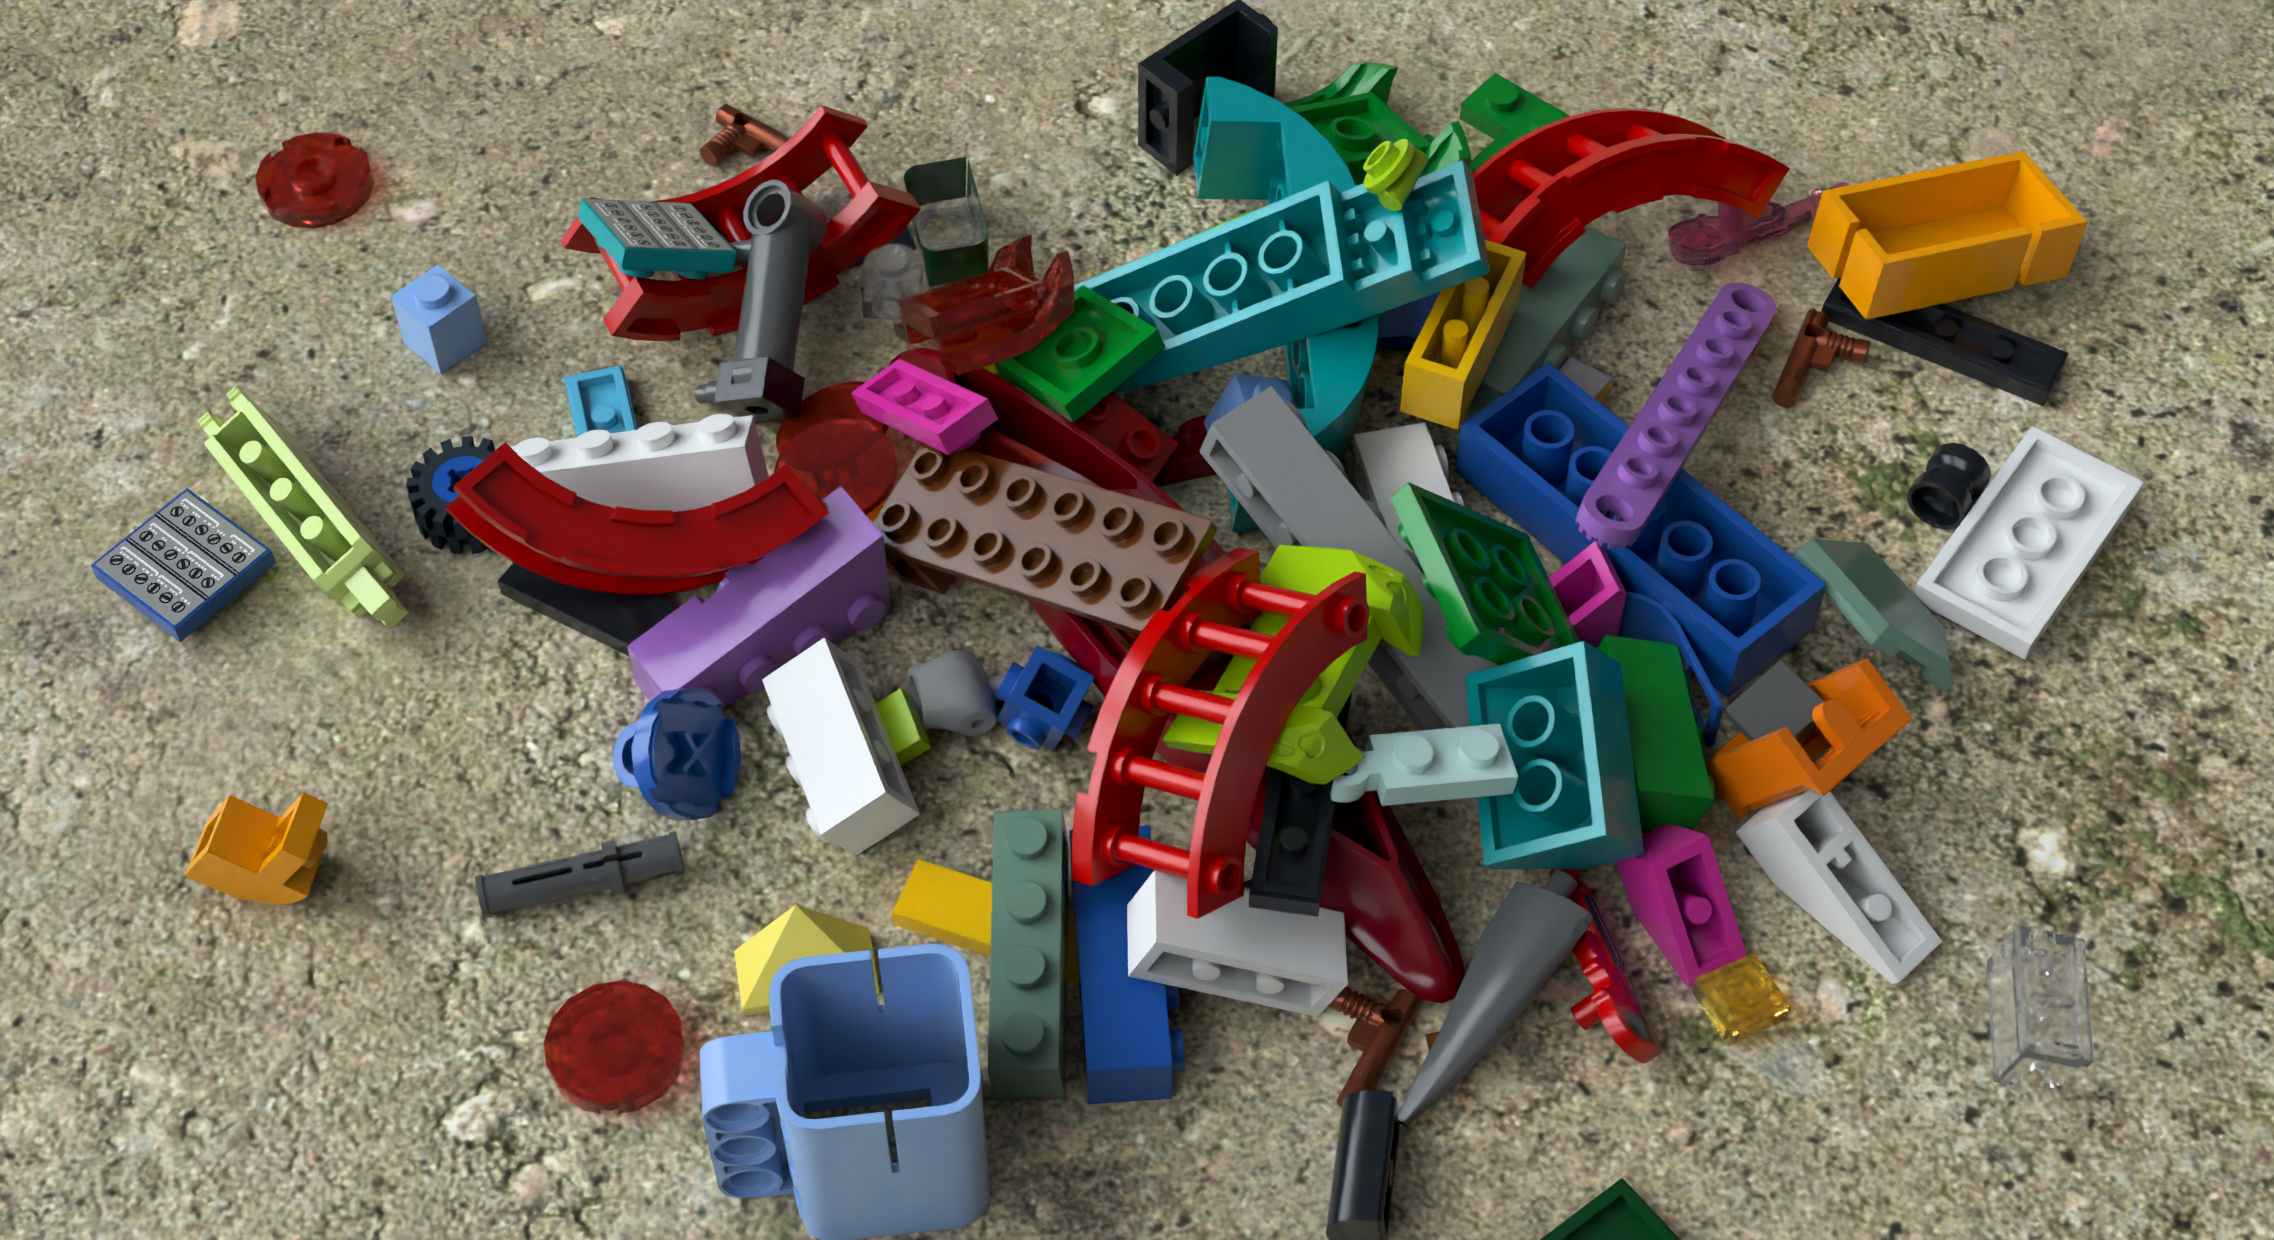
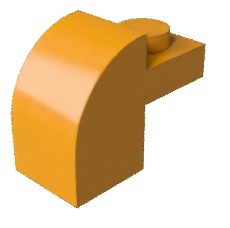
(259, 853)

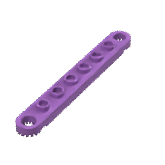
(1675, 416)

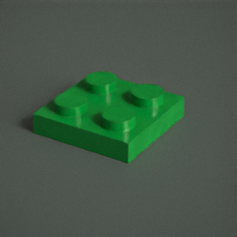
(1084, 356)

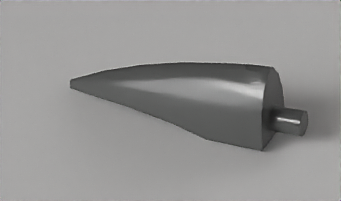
(1507, 972)

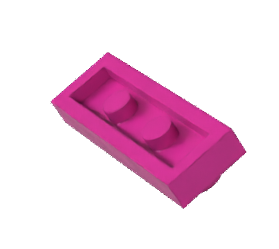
(925, 407)

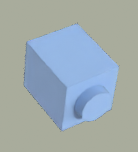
(439, 319)

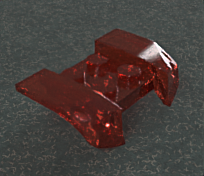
(992, 312)

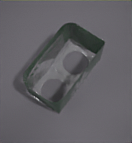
(942, 190)

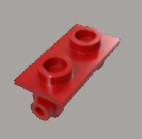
(1128, 434)

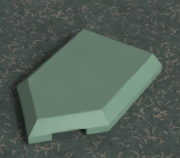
(1879, 605)

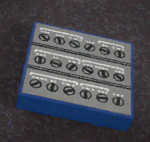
(183, 564)

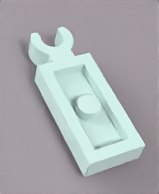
(1431, 766)

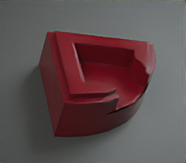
(1186, 460)

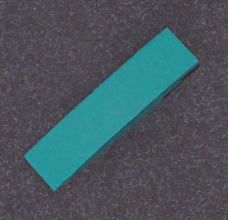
(1298, 271)

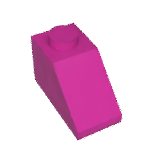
(1683, 901)

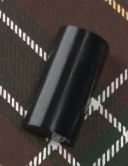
(1364, 1167)

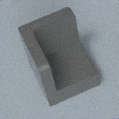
(1773, 703)

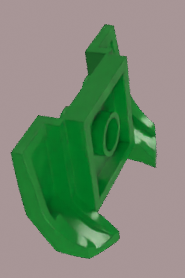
(1357, 120)

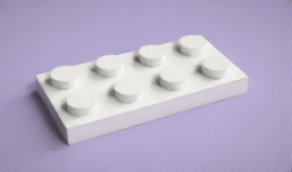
(2027, 542)

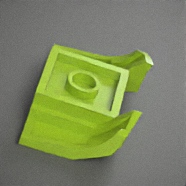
(1313, 740)

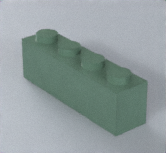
(1555, 313)
(1029, 955)

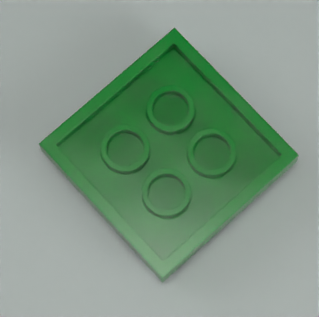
(1483, 579)

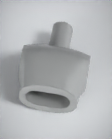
(954, 693)

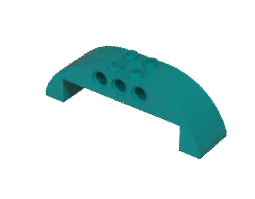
(1268, 152)

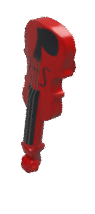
(1613, 995)

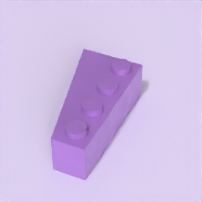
(771, 611)

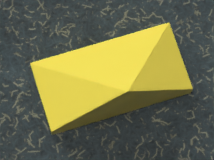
(790, 937)

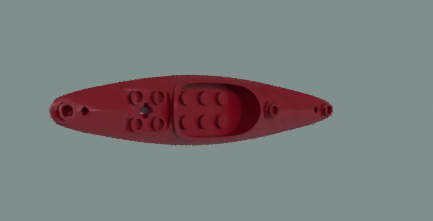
(1369, 860)

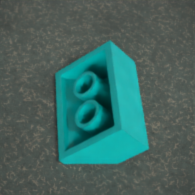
(1571, 758)

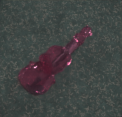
(1715, 238)

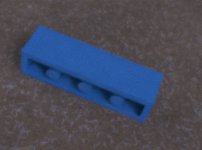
(1123, 1017)

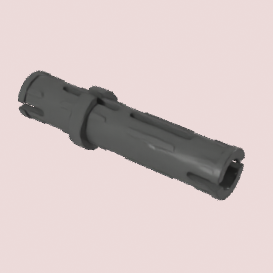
(580, 874)

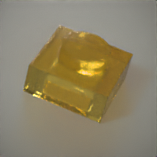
(1741, 999)

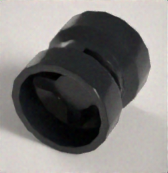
(1949, 485)

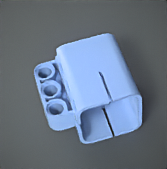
(845, 1051)

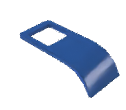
(1652, 621)

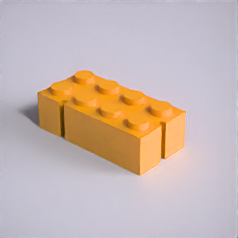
(1945, 234)

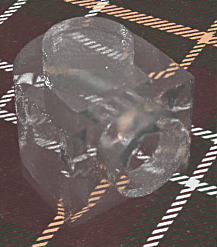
(889, 275)

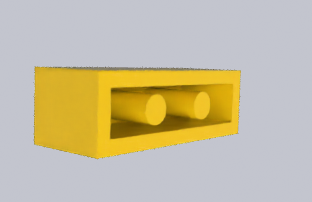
(1462, 340)

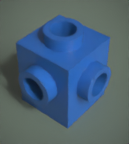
(1057, 683)

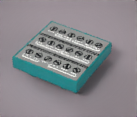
(657, 237)

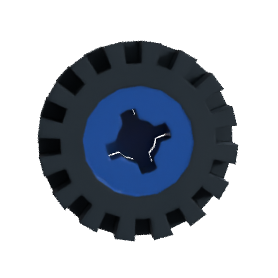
(433, 490)

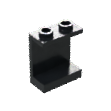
(1171, 82)

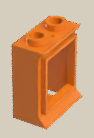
(1853, 720)

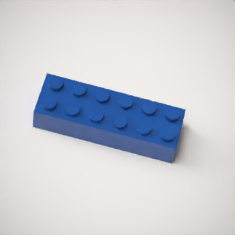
(1697, 556)

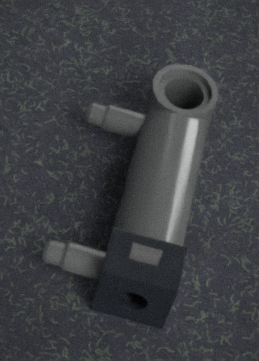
(761, 375)

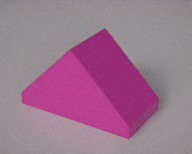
(1591, 594)

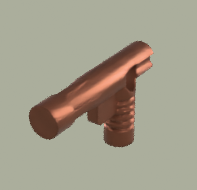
(740, 133)
(1815, 349)
(1372, 1034)

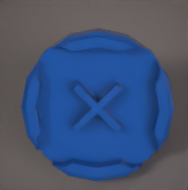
(680, 754)

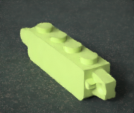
(304, 510)

